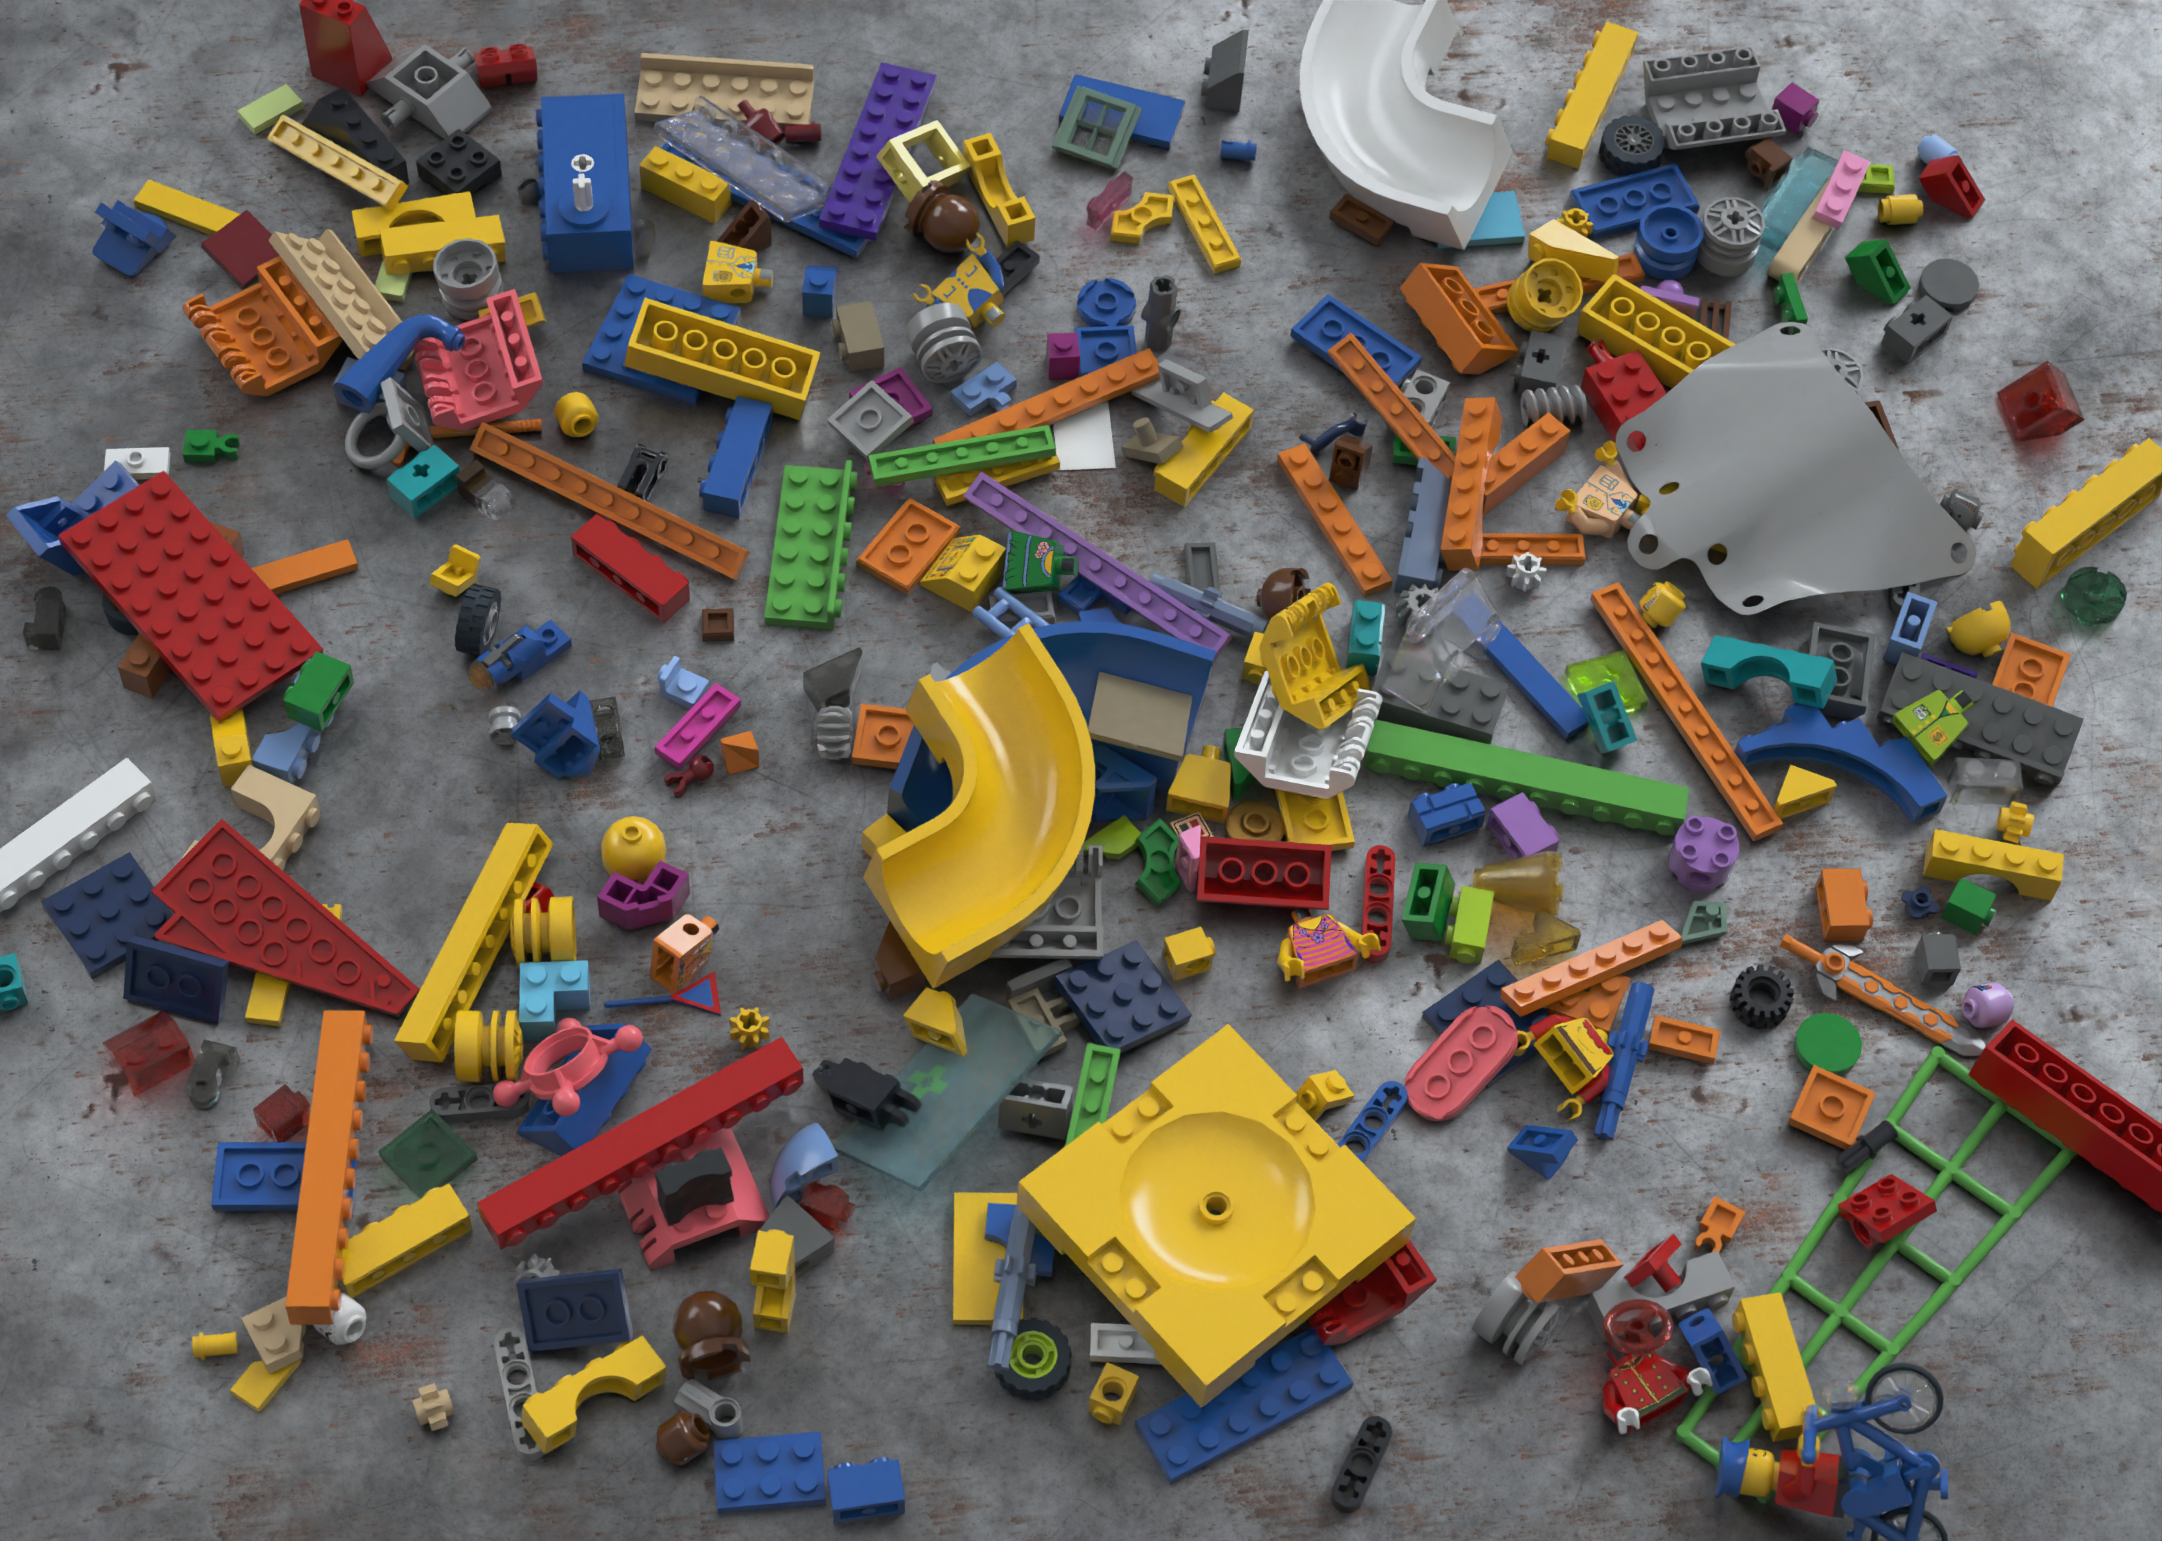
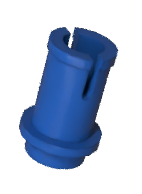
(1238, 150)

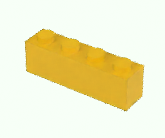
(416, 246)
(1202, 453)
(403, 1239)
(1774, 1362)

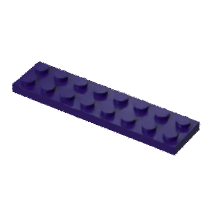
(862, 184)

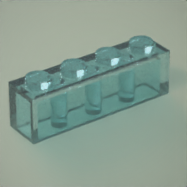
(1795, 195)

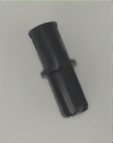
(1866, 1146)

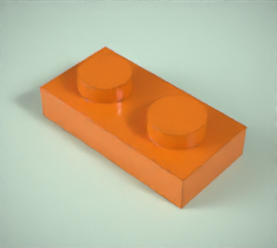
(1684, 1039)

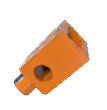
(682, 951)

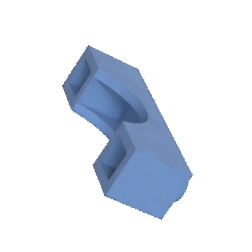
(287, 752)

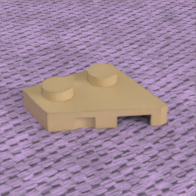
(274, 1337)

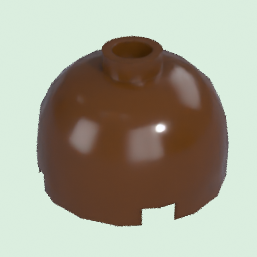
(1282, 590)

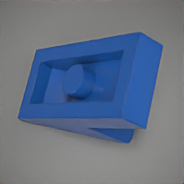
(1543, 1148)

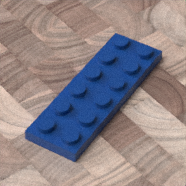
(1268, 1395)

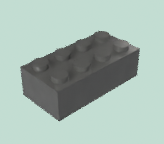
(1462, 708)

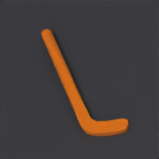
(506, 426)

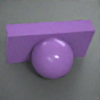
(1673, 295)

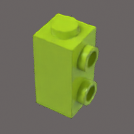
(1471, 924)

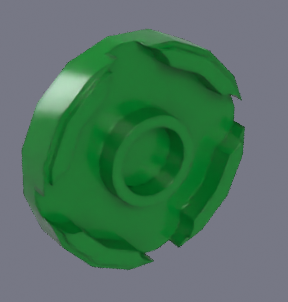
(1828, 1043)

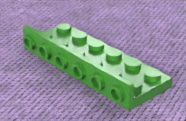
(811, 547)

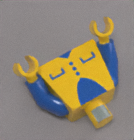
(973, 286)

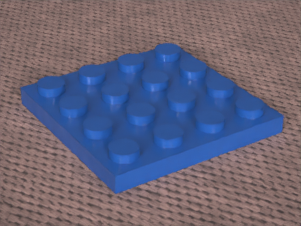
(610, 345)

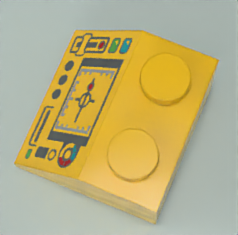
(966, 570)

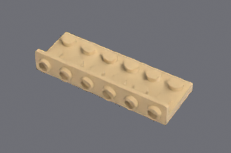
(674, 81)
(339, 289)

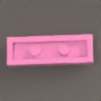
(1841, 189)

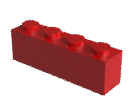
(631, 567)

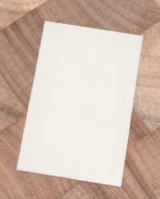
(1085, 440)

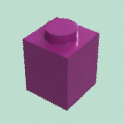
(1796, 108)
(1062, 356)

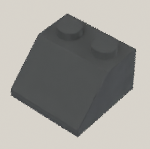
(1226, 73)

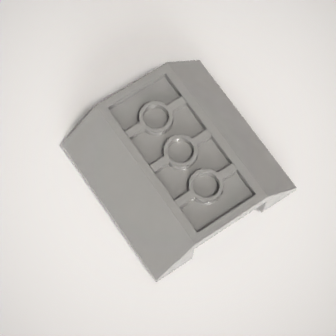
(1708, 98)

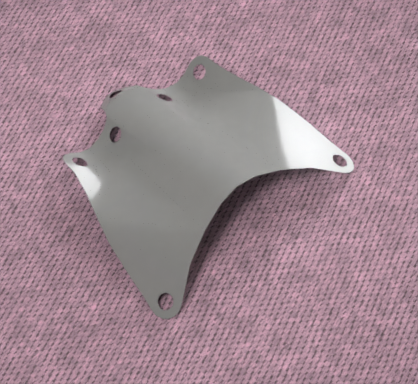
(1785, 477)

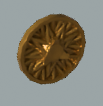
(1254, 821)

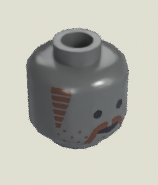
(1963, 509)

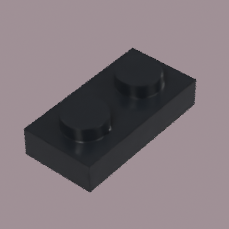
(1016, 264)

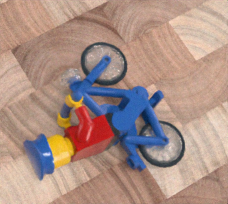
(1899, 1399)

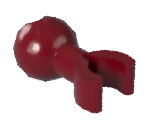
(698, 770)

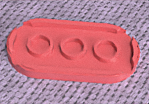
(1461, 1063)

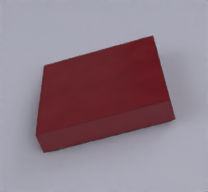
(241, 248)

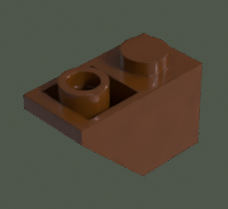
(1350, 462)

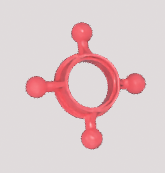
(564, 1081)

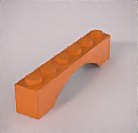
(1463, 523)

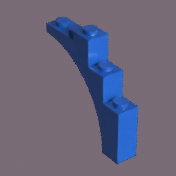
(1891, 767)

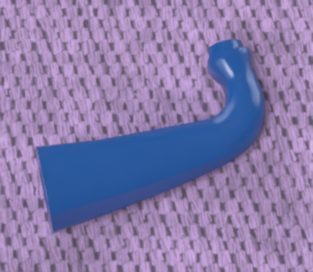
(361, 383)

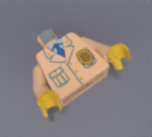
(1604, 500)

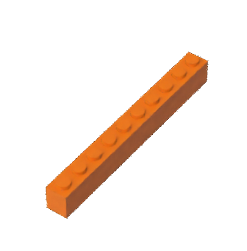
(328, 1169)

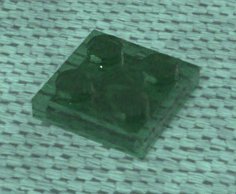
(428, 1154)

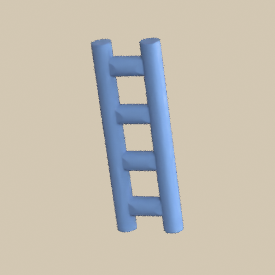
(1005, 602)

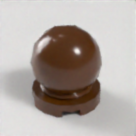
(942, 219)
(709, 1335)

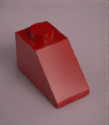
(1952, 186)

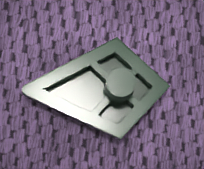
(1705, 921)

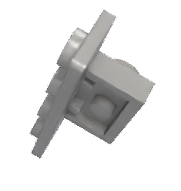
(1184, 396)

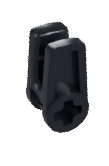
(645, 464)

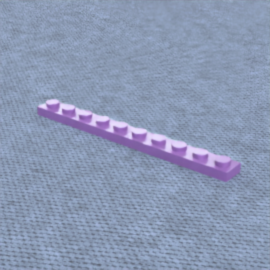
(1098, 566)

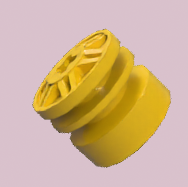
(1554, 285)
(544, 932)
(487, 1046)

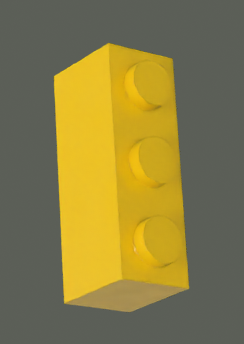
(685, 184)

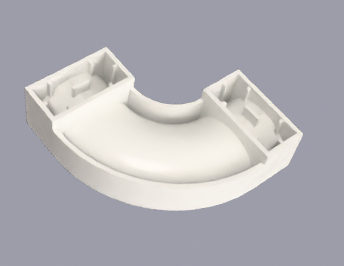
(1381, 130)

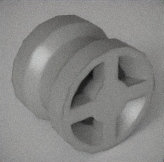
(502, 722)

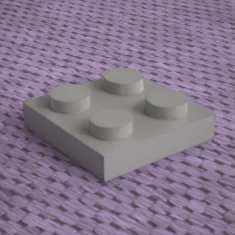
(870, 420)

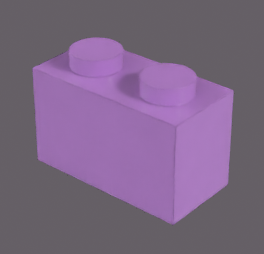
(1521, 828)

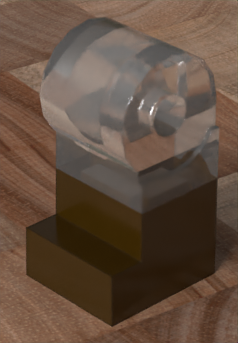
(484, 491)

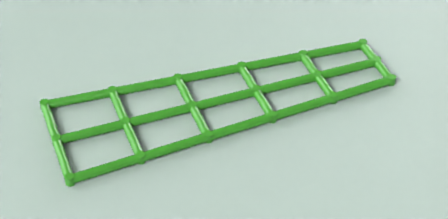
(1951, 1281)

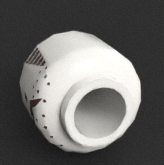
(347, 1324)

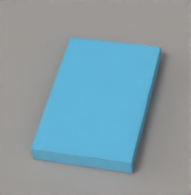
(1499, 222)

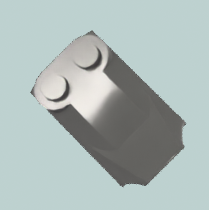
(1853, 660)

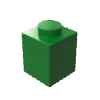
(1969, 906)

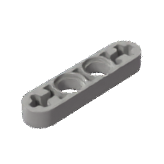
(516, 1393)

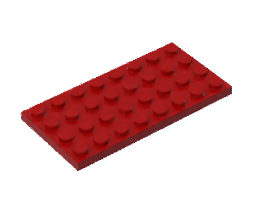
(190, 595)

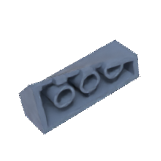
(1424, 529)

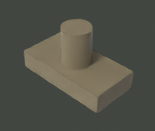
(1149, 445)

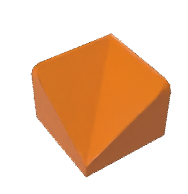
(739, 752)

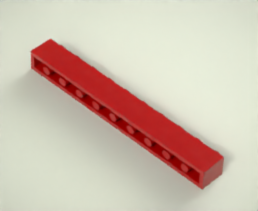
(640, 1144)

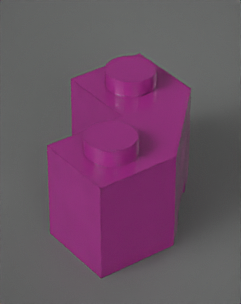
(640, 905)

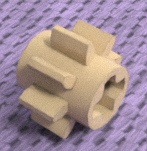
(433, 1407)

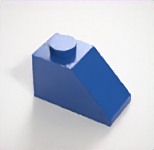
(819, 290)

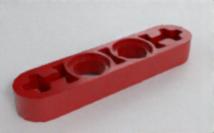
(1378, 903)

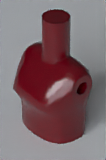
(762, 122)

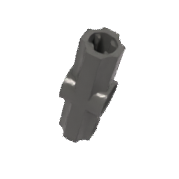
(1161, 313)

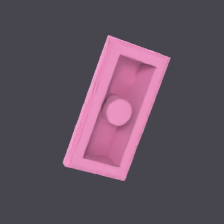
(1188, 856)

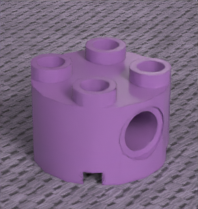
(1704, 853)

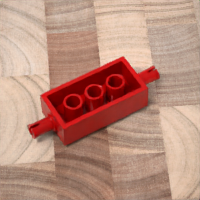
(1620, 390)

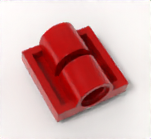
(516, 60)
(1885, 1210)

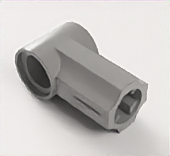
(700, 1400)

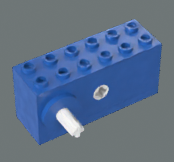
(584, 183)

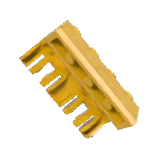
(1305, 665)

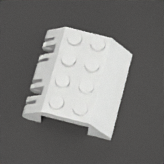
(1299, 757)

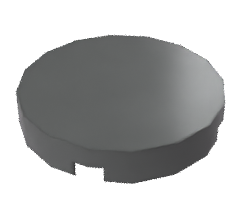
(1949, 283)

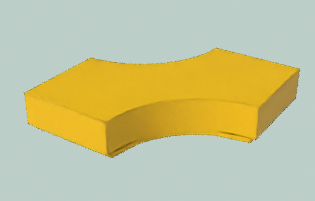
(1132, 223)

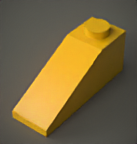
(1565, 244)
(231, 746)

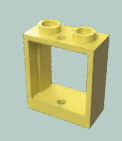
(896, 159)

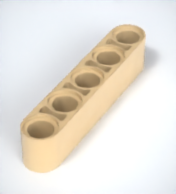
(1802, 243)

